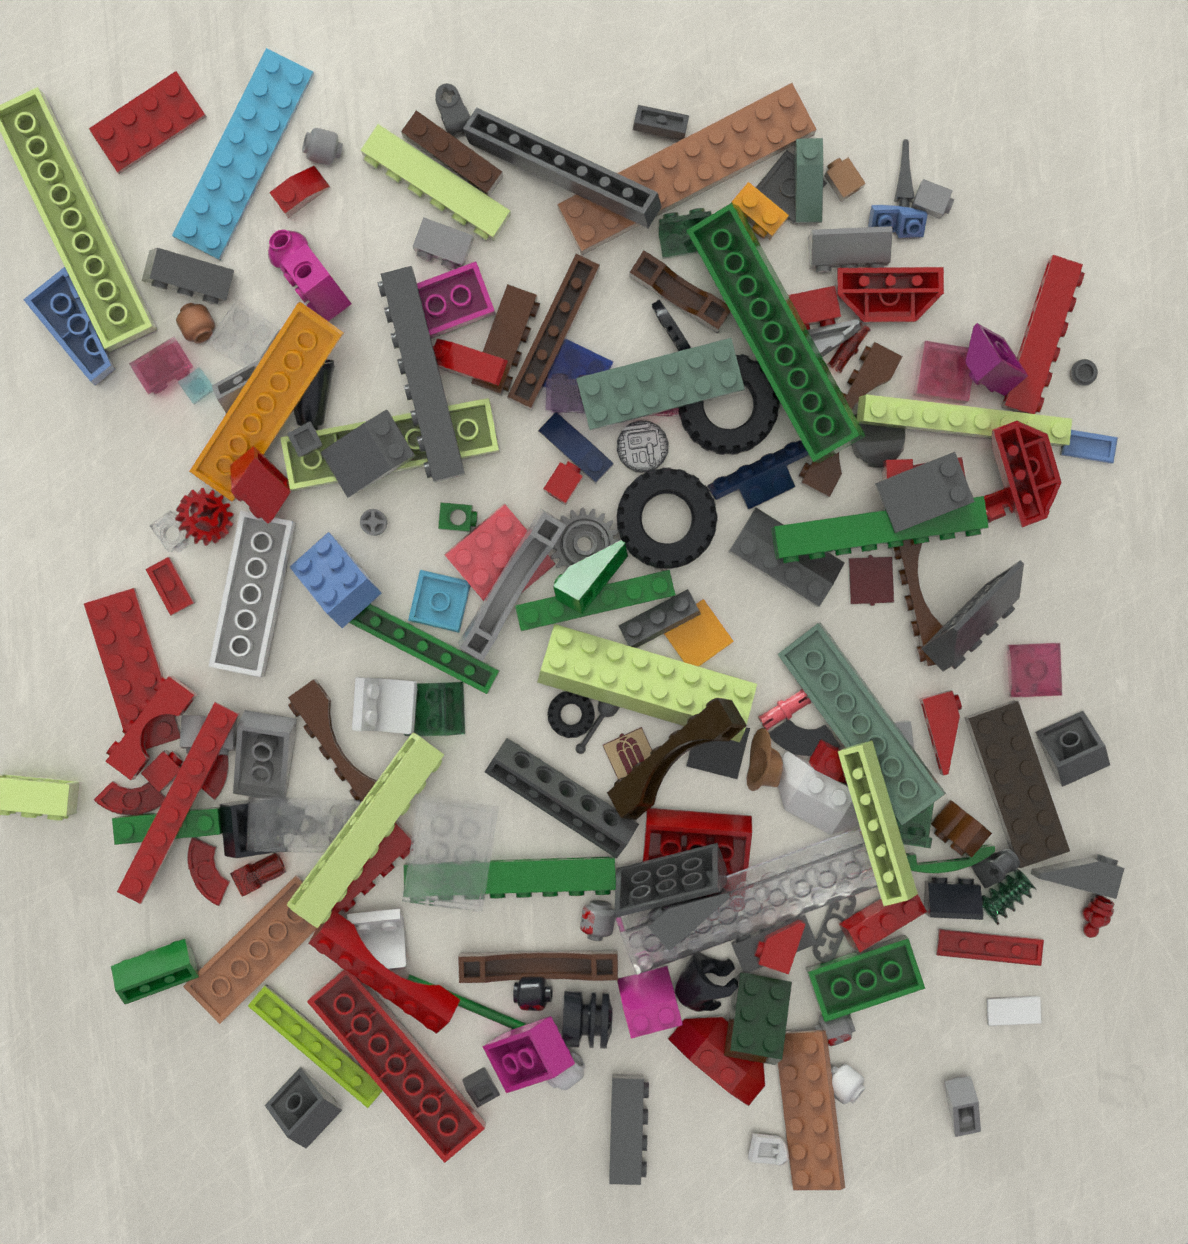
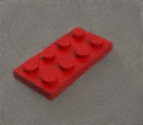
(147, 122)

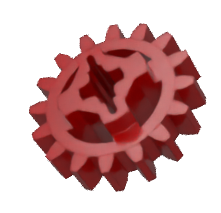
(204, 527)

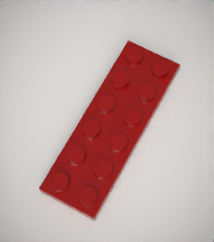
(129, 661)

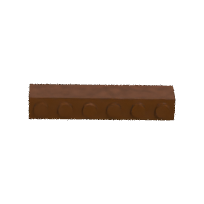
(553, 332)

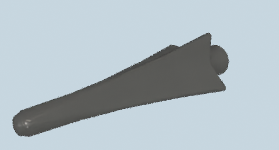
(904, 190)

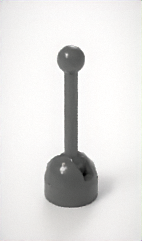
(605, 710)

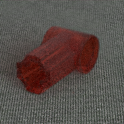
(254, 875)

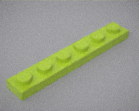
(315, 1045)

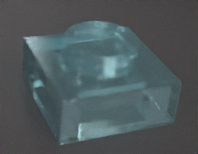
(196, 385)

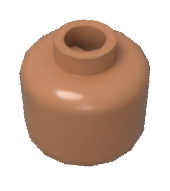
(195, 322)

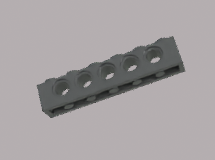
(561, 798)

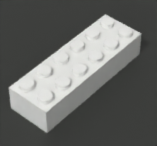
(252, 595)

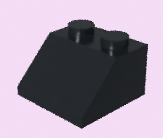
(234, 829)
(953, 899)

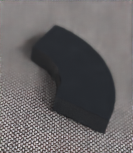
(670, 326)
(801, 740)

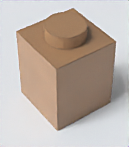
(844, 178)

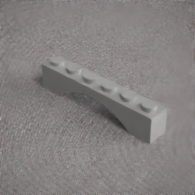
(516, 574)

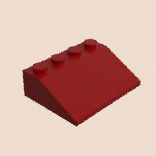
(680, 831)

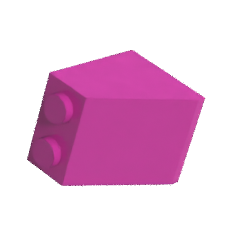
(649, 1002)

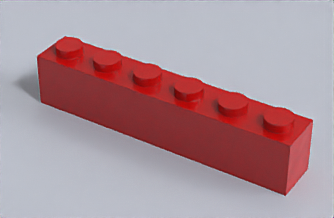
(1043, 333)

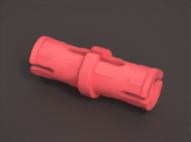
(784, 709)

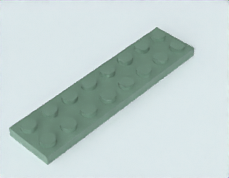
(860, 718)

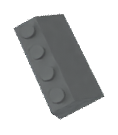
(805, 578)

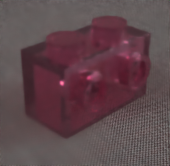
(161, 366)

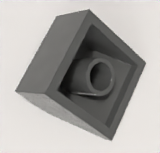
(1073, 748)
(302, 1108)

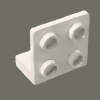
(384, 705)
(382, 935)

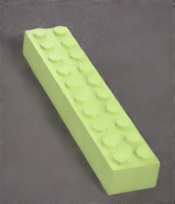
(74, 220)

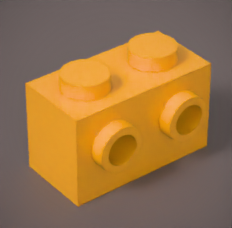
(760, 211)

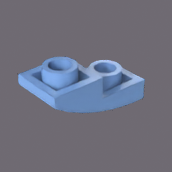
(904, 220)

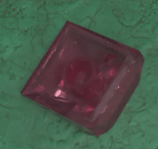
(1034, 670)

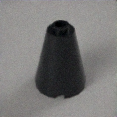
(315, 400)

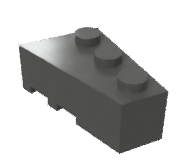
(187, 275)

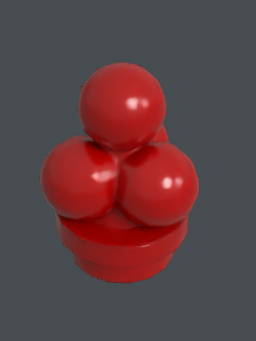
(1098, 915)

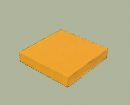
(699, 637)

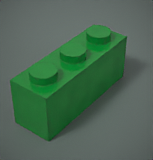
(154, 971)

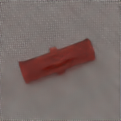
(847, 349)

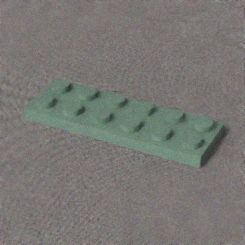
(660, 384)

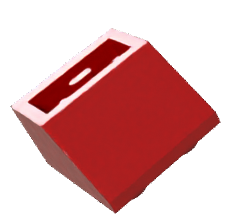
(259, 484)

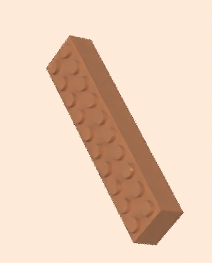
(698, 163)

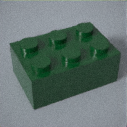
(758, 1019)

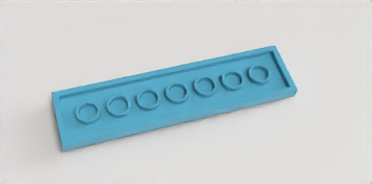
(243, 154)

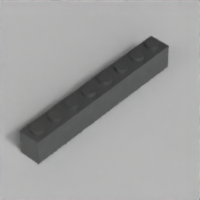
(562, 167)
(422, 374)

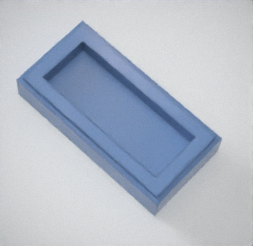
(1090, 447)

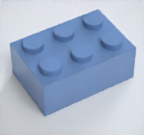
(335, 580)

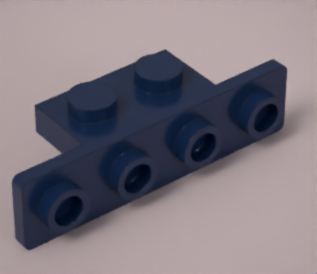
(762, 478)

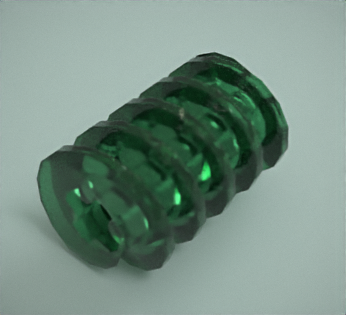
(1007, 895)

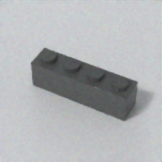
(627, 1129)

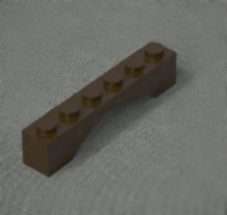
(639, 789)

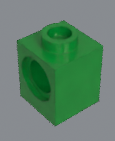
(446, 512)

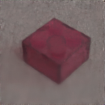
(943, 373)

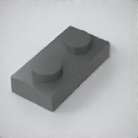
(660, 122)

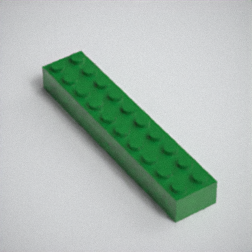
(775, 333)

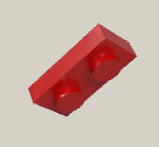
(170, 586)

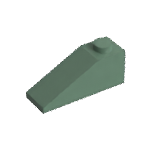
(808, 180)

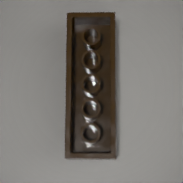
(1017, 783)

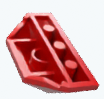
(890, 292)
(1026, 470)
(704, 1044)

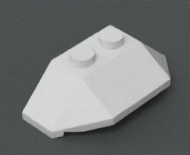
(815, 796)

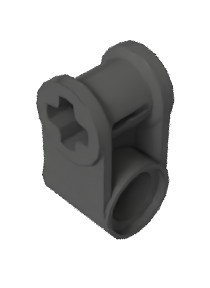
(454, 113)
(996, 866)

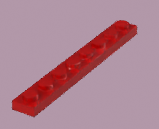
(178, 803)

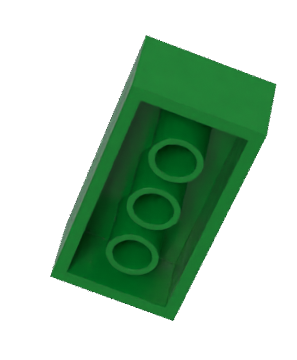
(865, 978)

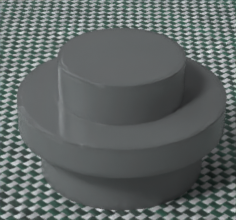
(1084, 372)

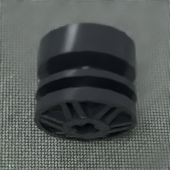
(586, 1019)

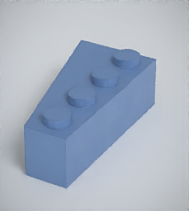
(65, 317)

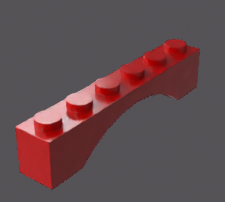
(426, 1003)

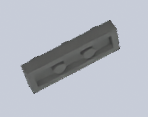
(659, 619)

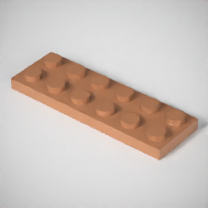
(250, 955)
(810, 1112)

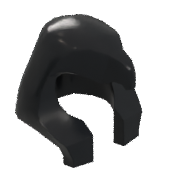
(696, 990)

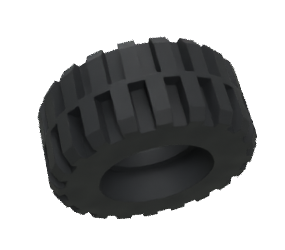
(745, 436)
(666, 482)

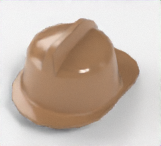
(764, 763)

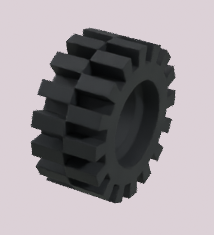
(560, 726)

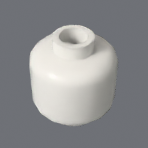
(570, 1076)
(847, 1084)

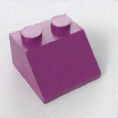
(993, 361)

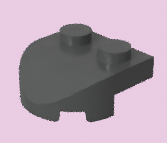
(879, 444)

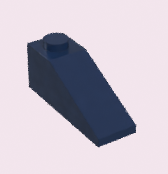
(576, 447)

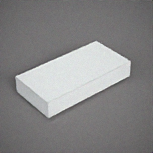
(1014, 1010)

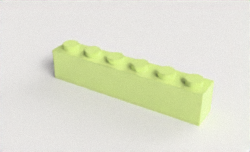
(435, 182)
(877, 823)

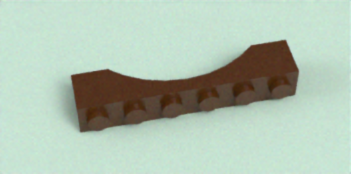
(877, 369)
(924, 622)
(315, 708)
(507, 966)

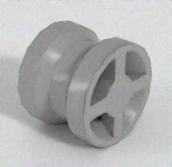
(371, 519)

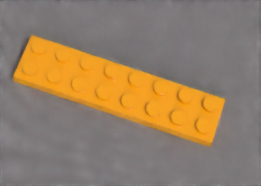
(268, 395)

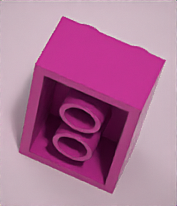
(455, 299)
(528, 1055)

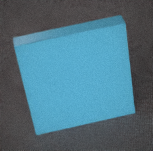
(439, 601)

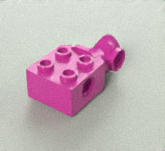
(302, 268)

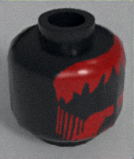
(532, 993)

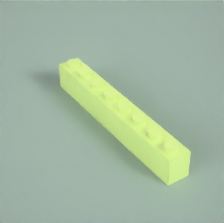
(954, 418)
(365, 830)

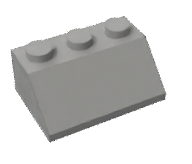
(849, 248)

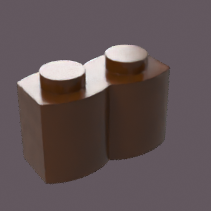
(961, 829)

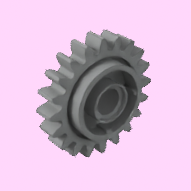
(579, 527)

